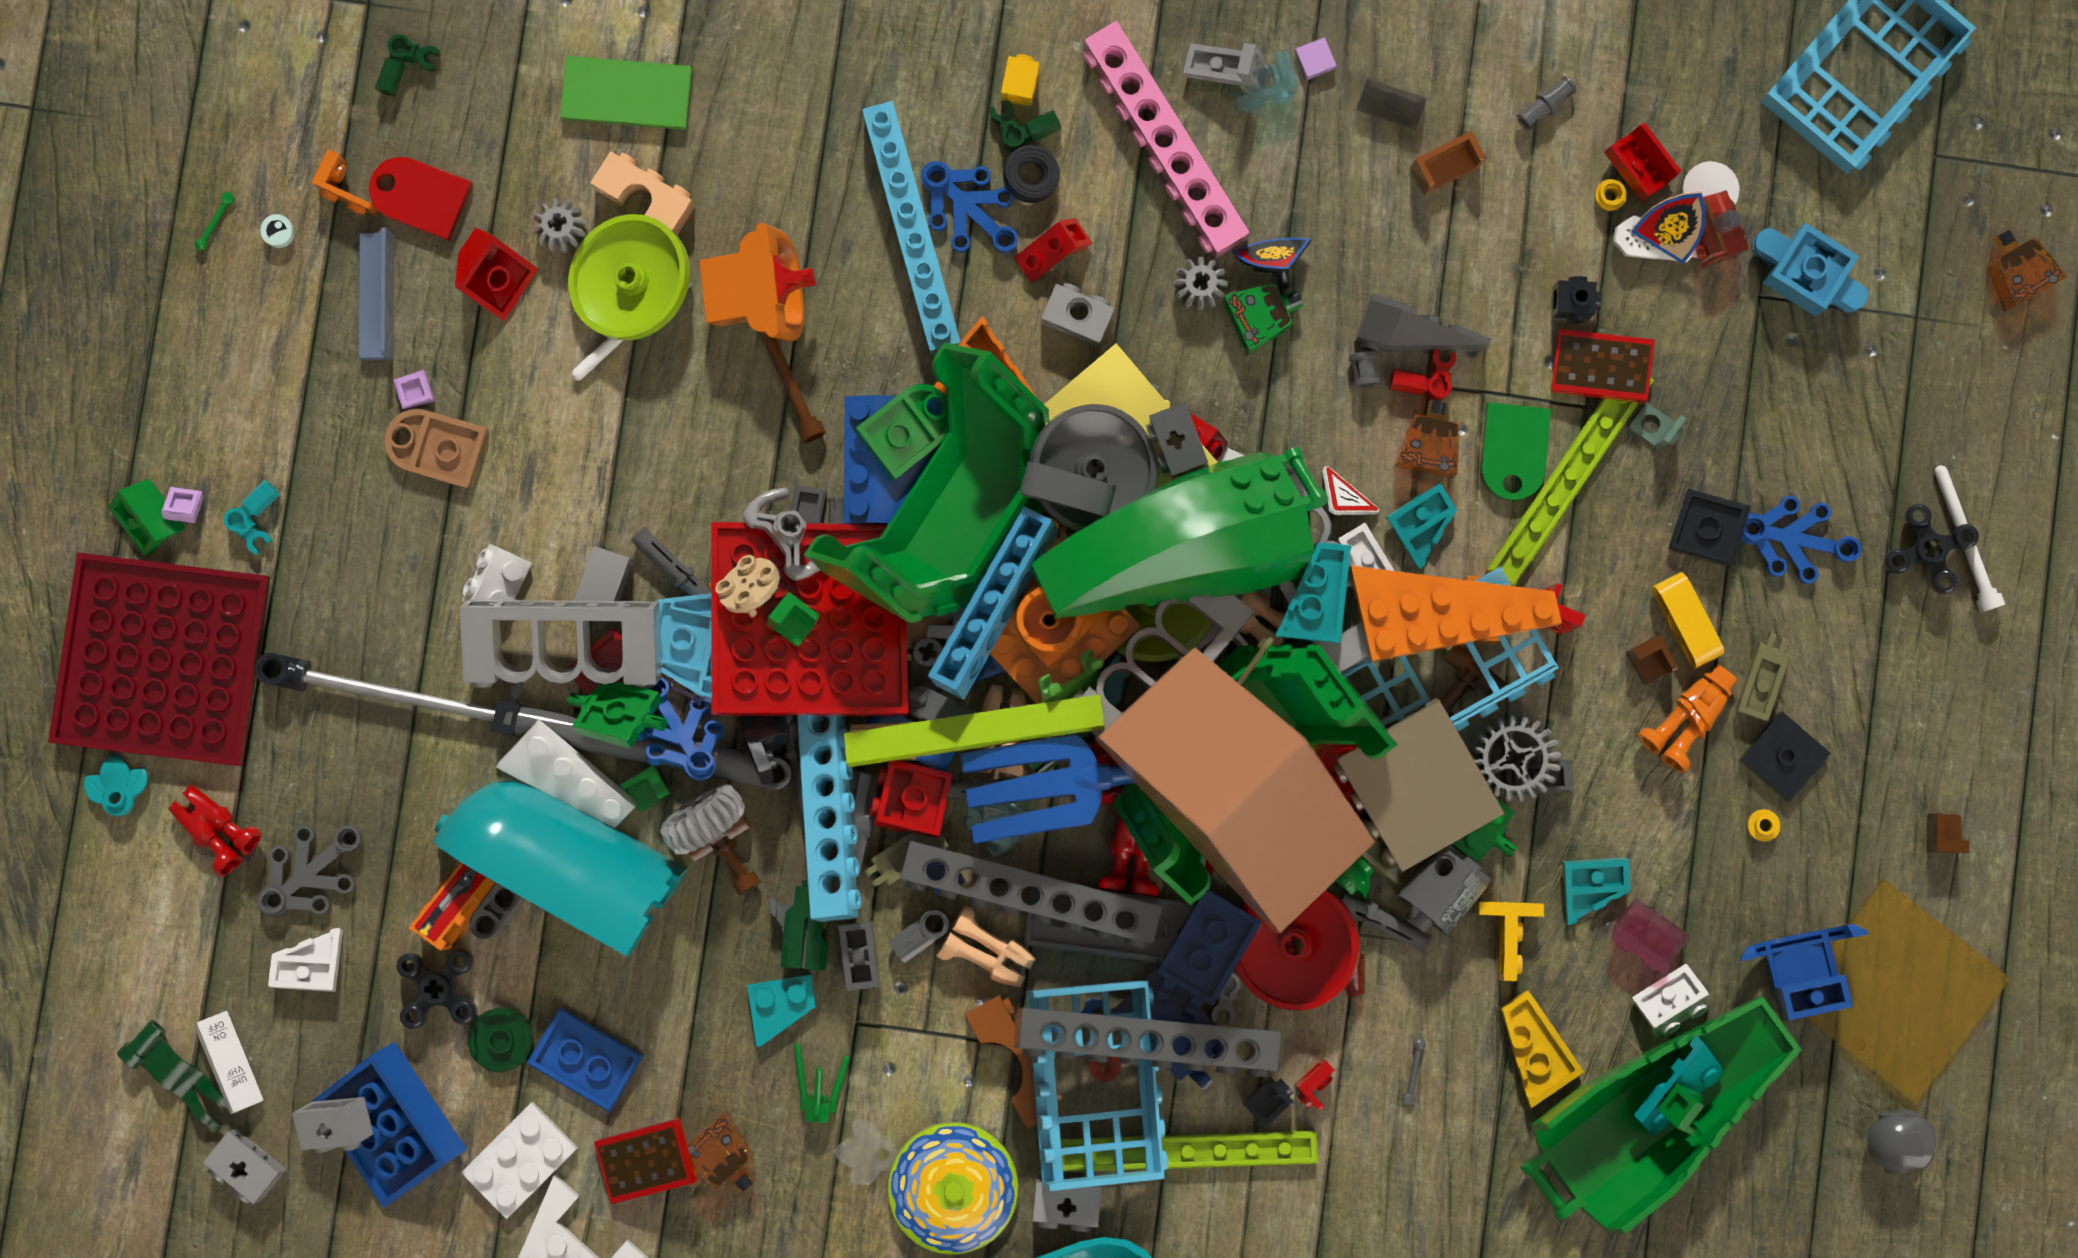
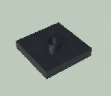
(1709, 528)
(1784, 756)

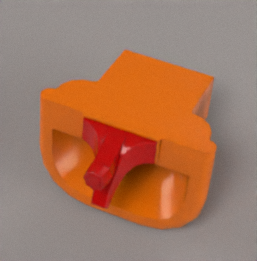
(758, 285)

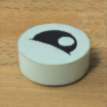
(277, 231)

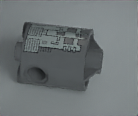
(1442, 890)

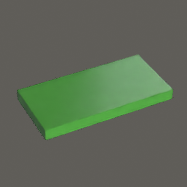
(626, 93)

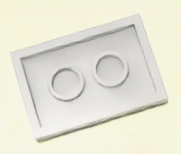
(519, 1160)

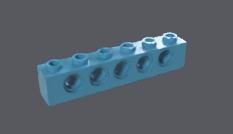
(993, 603)

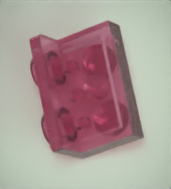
(1648, 936)

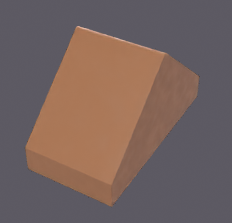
(1238, 787)

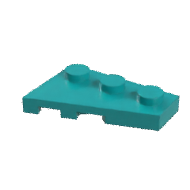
(1320, 599)
(1695, 1072)

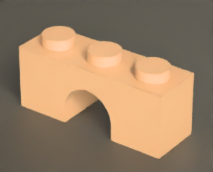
(620, 178)

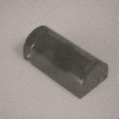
(1391, 103)

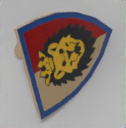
(1674, 225)

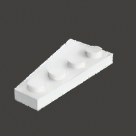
(562, 772)

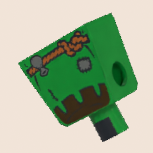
(1261, 314)

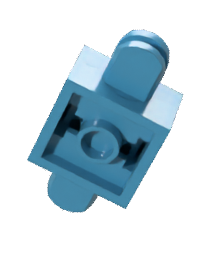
(1810, 269)

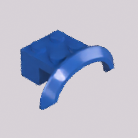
(1806, 971)

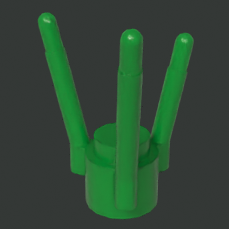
(818, 1107)

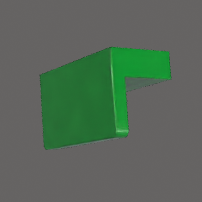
(140, 515)

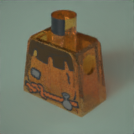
(2022, 270)
(1430, 443)
(721, 1154)

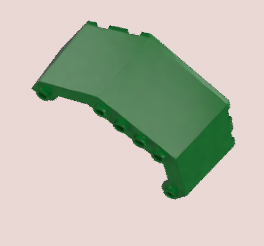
(961, 502)
(1302, 691)

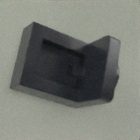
(1269, 1101)

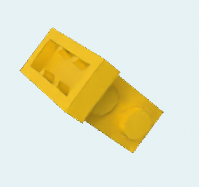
(1509, 932)

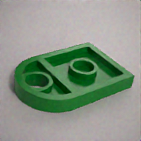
(905, 429)
(1516, 447)

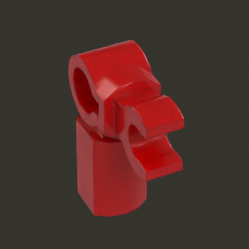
(1435, 387)

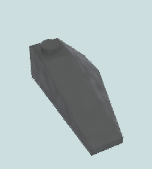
(1393, 327)

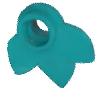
(113, 781)

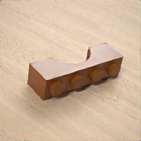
(994, 1023)

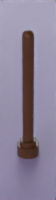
(809, 426)

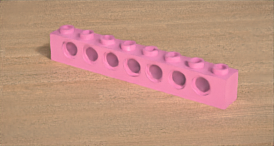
(1114, 43)

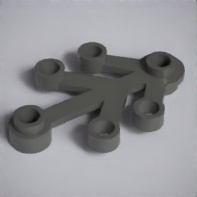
(306, 874)

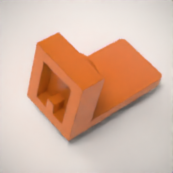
(331, 172)

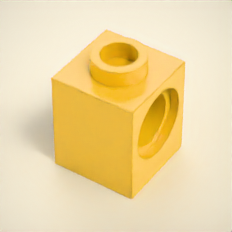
(1020, 80)

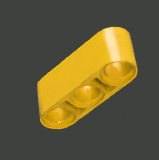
(1688, 620)

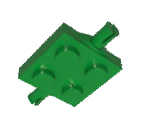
(617, 713)
(1486, 837)

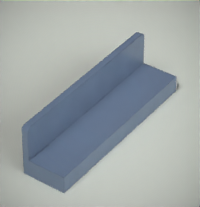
(376, 295)

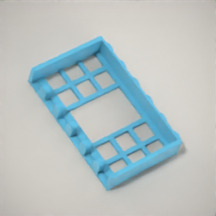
(1825, 42)
(1484, 706)
(1047, 1106)

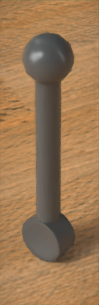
(1408, 1097)

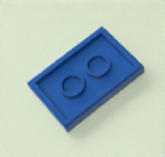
(585, 1059)

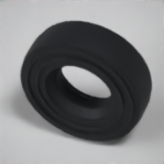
(1039, 157)

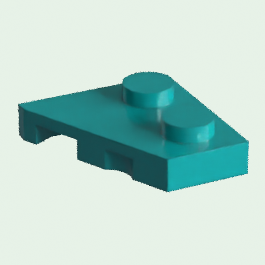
(779, 1004)

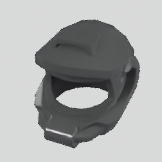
(1901, 1141)

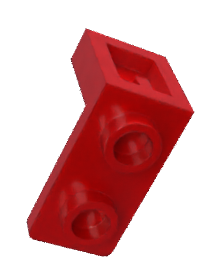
(1052, 247)

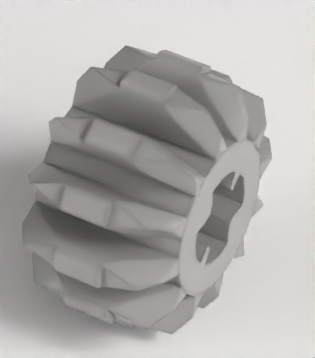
(549, 222)
(1199, 296)

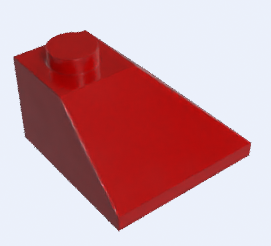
(492, 273)

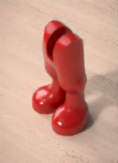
(202, 827)
(1121, 848)

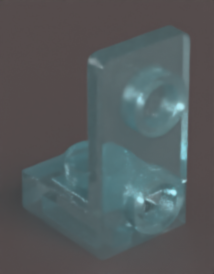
(1282, 73)

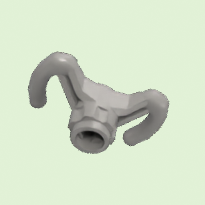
(786, 531)

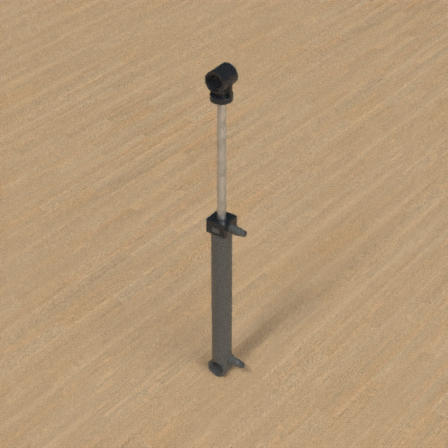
(513, 719)

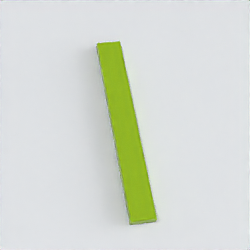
(1561, 487)
(974, 730)
(1204, 1151)

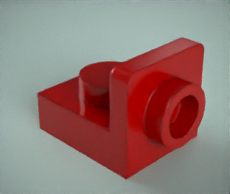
(1316, 1078)

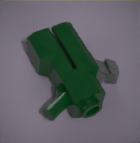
(802, 936)

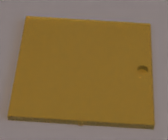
(1910, 991)

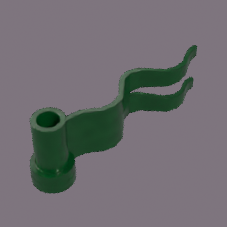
(171, 1070)

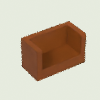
(1448, 163)

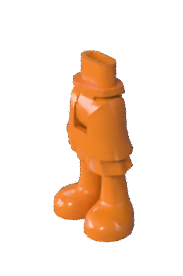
(1700, 707)

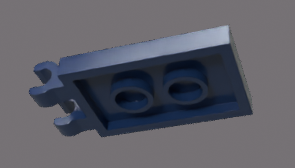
(1206, 952)
(1172, 1012)

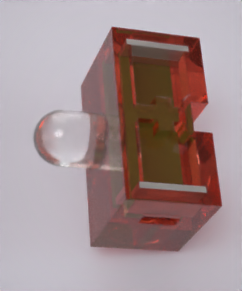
(1722, 233)

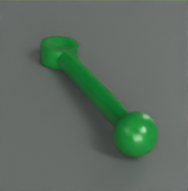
(227, 199)

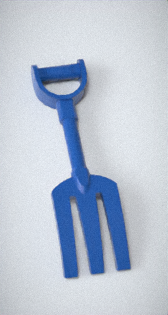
(1081, 779)

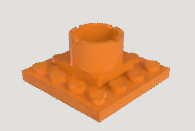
(1033, 650)

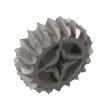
(1524, 774)
(702, 819)

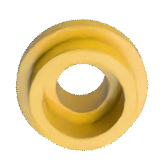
(1614, 186)
(1753, 825)

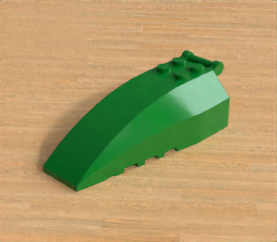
(1199, 535)
(1613, 1161)

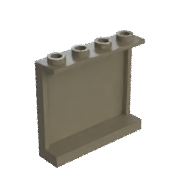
(1421, 790)

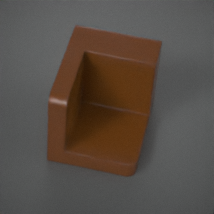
(1652, 659)
(1945, 834)

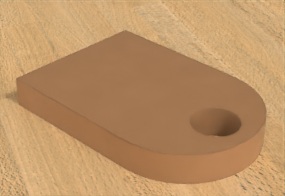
(438, 446)

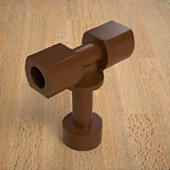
(1468, 676)
(723, 846)

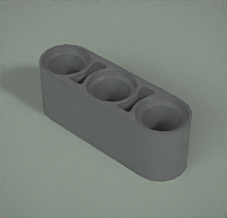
(1067, 490)
(500, 914)

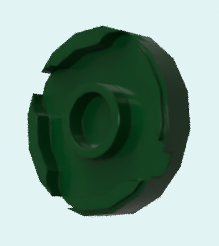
(500, 1039)

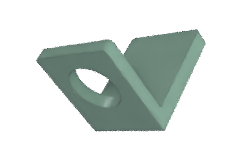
(1668, 430)

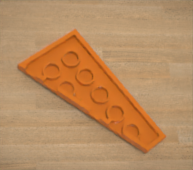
(1426, 612)

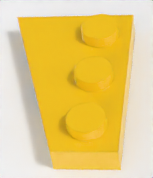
(1538, 1049)

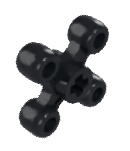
(1944, 545)
(429, 999)

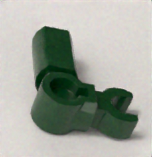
(402, 51)
(1034, 129)

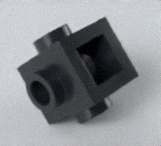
(1575, 299)

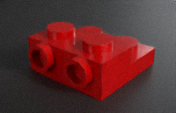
(911, 798)

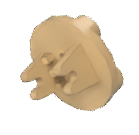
(748, 585)

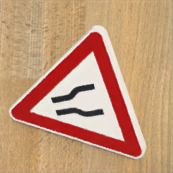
(1344, 498)

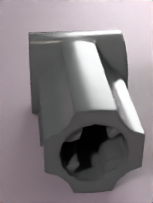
(918, 935)

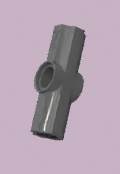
(863, 788)

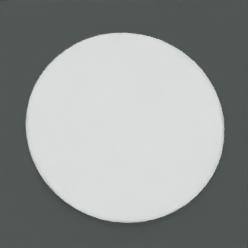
(1710, 179)

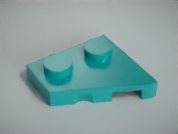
(1422, 521)
(1593, 884)

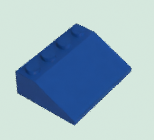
(868, 490)
(408, 1126)

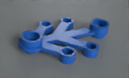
(965, 203)
(1792, 538)
(683, 736)

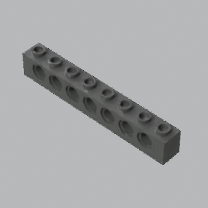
(1144, 914)
(1263, 1044)

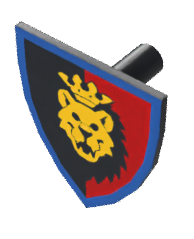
(1273, 256)

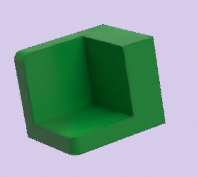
(793, 619)
(647, 788)
(1681, 1109)

